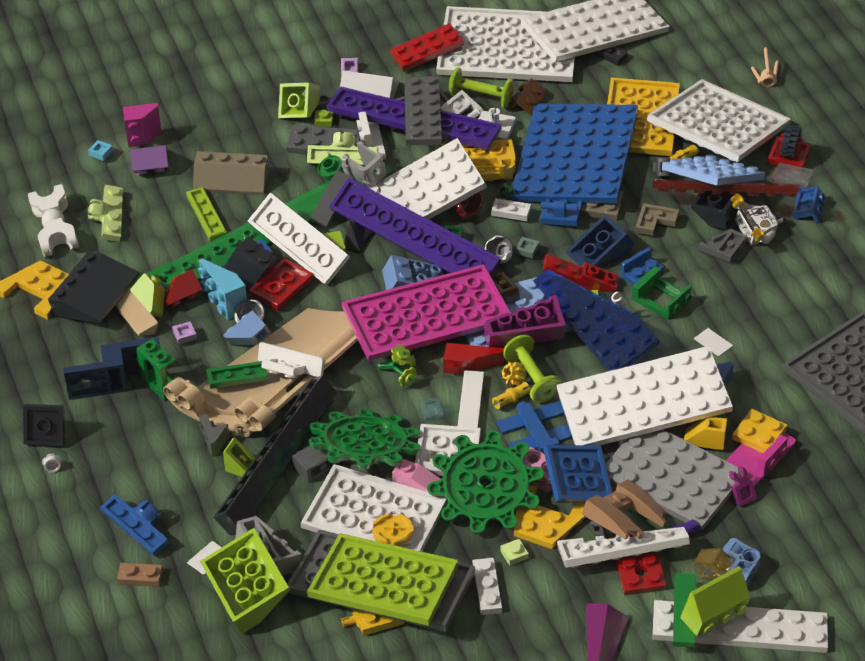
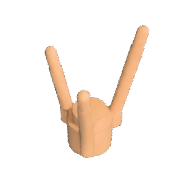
(767, 77)

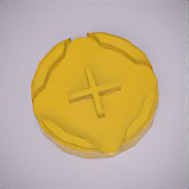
(393, 529)

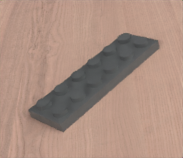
(422, 111)

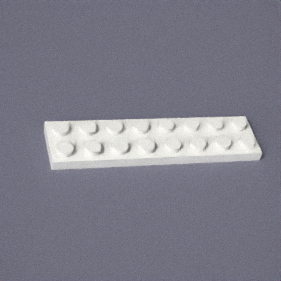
(755, 629)

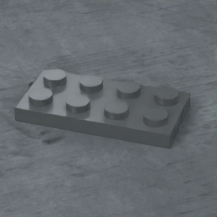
(303, 135)

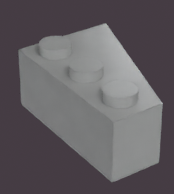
(281, 553)

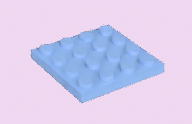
(713, 170)

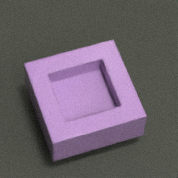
(184, 332)

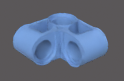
(742, 556)

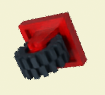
(789, 148)

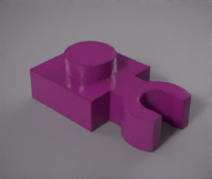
(743, 488)

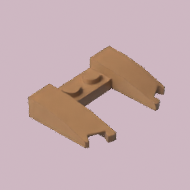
(609, 509)

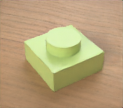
(514, 552)

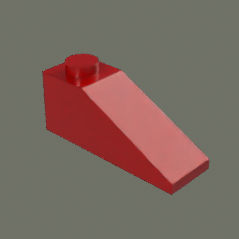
(470, 358)

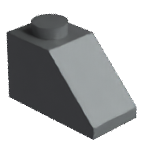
(311, 463)

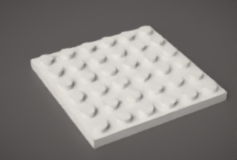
(719, 120)

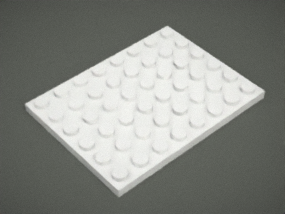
(499, 47)

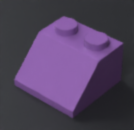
(149, 159)

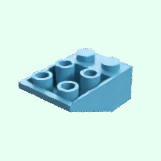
(222, 287)

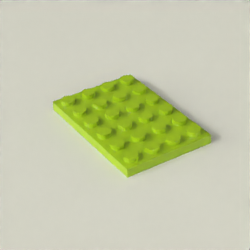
(383, 579)

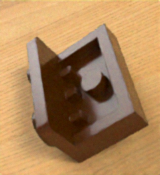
(529, 95)

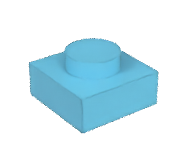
(100, 150)

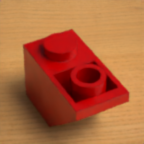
(181, 287)

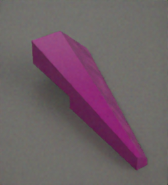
(603, 631)

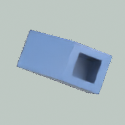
(247, 331)

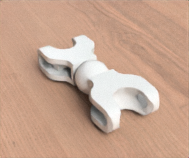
(55, 229)

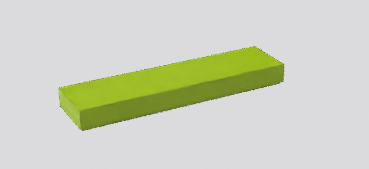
(206, 213)

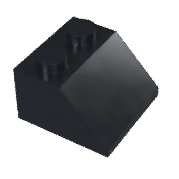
(250, 262)

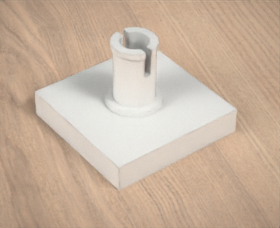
(507, 122)

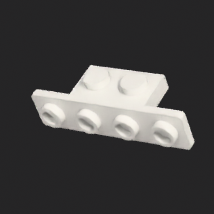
(370, 133)
(289, 361)

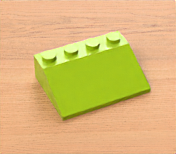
(245, 579)

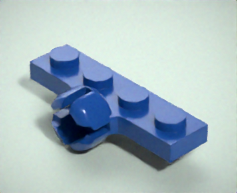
(137, 522)

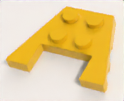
(38, 280)
(546, 525)

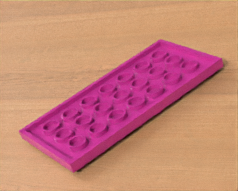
(424, 311)

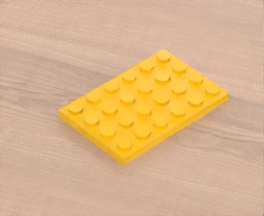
(648, 96)

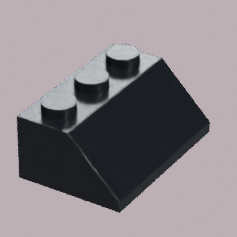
(716, 209)

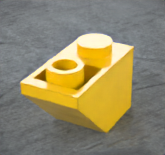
(707, 433)

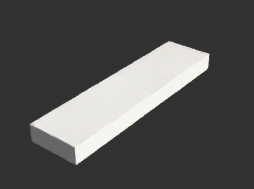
(471, 399)

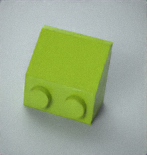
(298, 100)

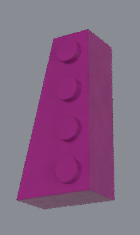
(540, 321)

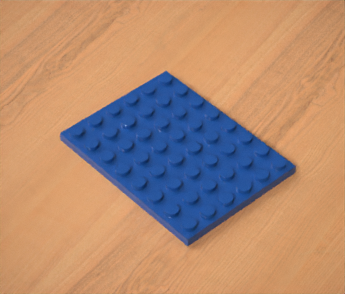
(575, 153)

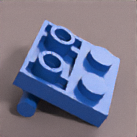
(561, 212)

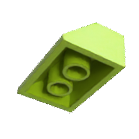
(716, 602)

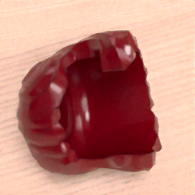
(469, 206)

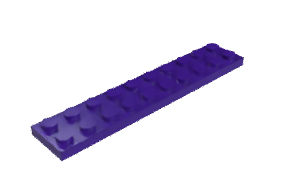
(392, 113)
(410, 230)

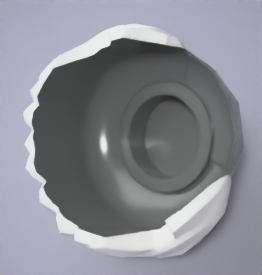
(500, 247)
(246, 307)

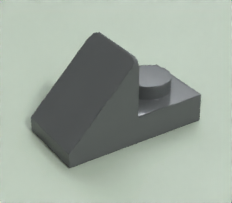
(214, 436)

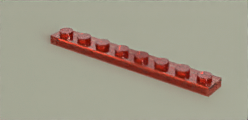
(753, 189)

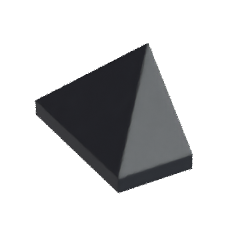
(356, 237)

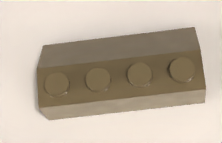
(231, 172)

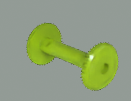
(456, 82)
(519, 349)

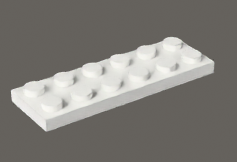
(298, 239)

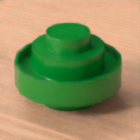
(329, 166)

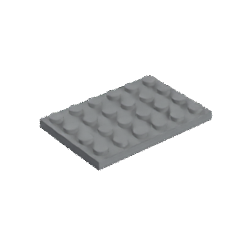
(675, 474)

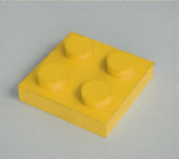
(758, 431)

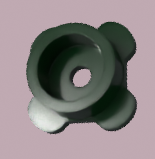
(505, 192)

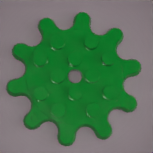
(364, 439)
(485, 461)

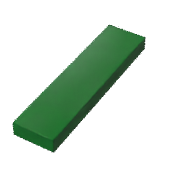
(683, 586)

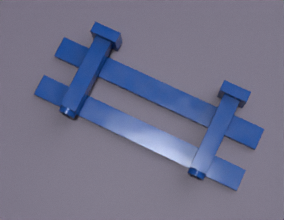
(532, 420)

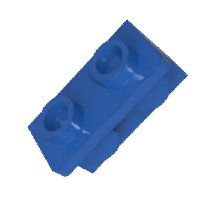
(809, 203)
(638, 265)

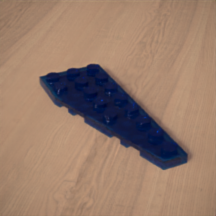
(607, 329)

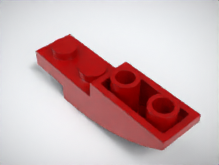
(587, 276)

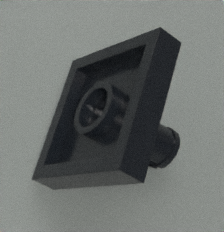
(44, 424)

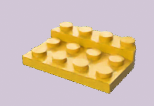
(495, 163)

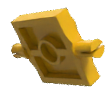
(369, 622)

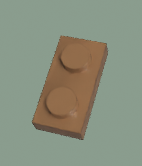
(139, 574)

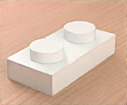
(511, 209)

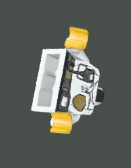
(756, 221)

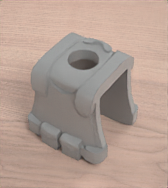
(365, 174)

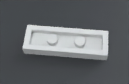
(487, 586)

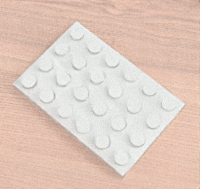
(434, 181)
(354, 500)

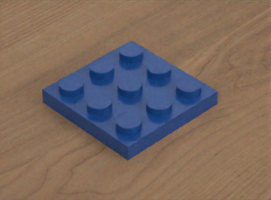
(577, 472)

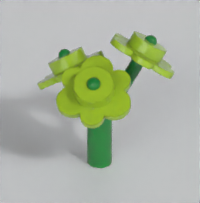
(401, 357)

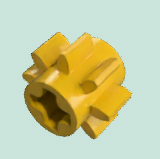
(514, 373)

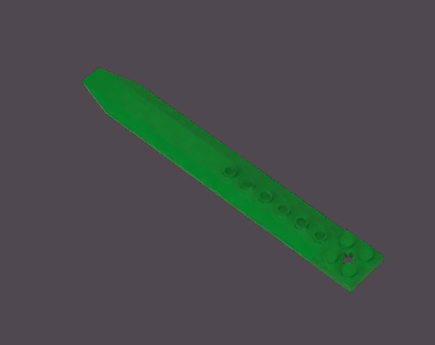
(221, 249)

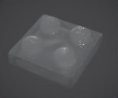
(792, 175)

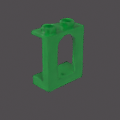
(653, 280)
(159, 358)

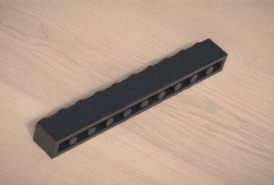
(275, 454)

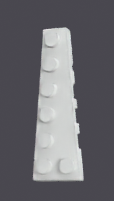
(581, 552)

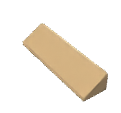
(136, 314)

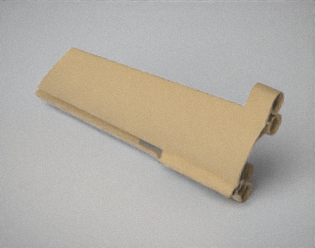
(254, 404)

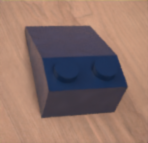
(601, 244)

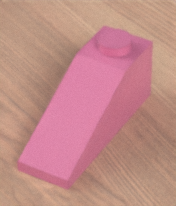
(413, 475)

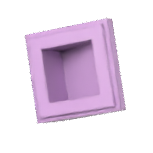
(349, 64)

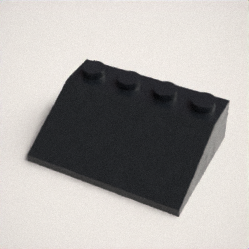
(92, 288)

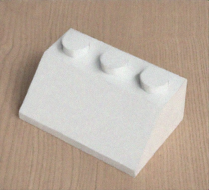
(370, 83)

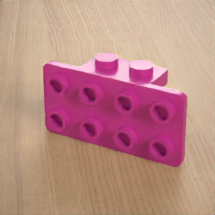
(758, 463)

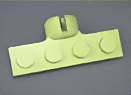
(342, 145)
(108, 212)

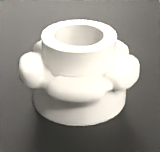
(52, 467)

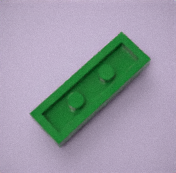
(236, 374)

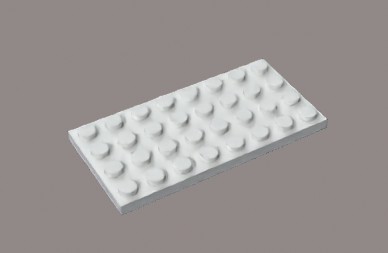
(593, 26)
(644, 398)

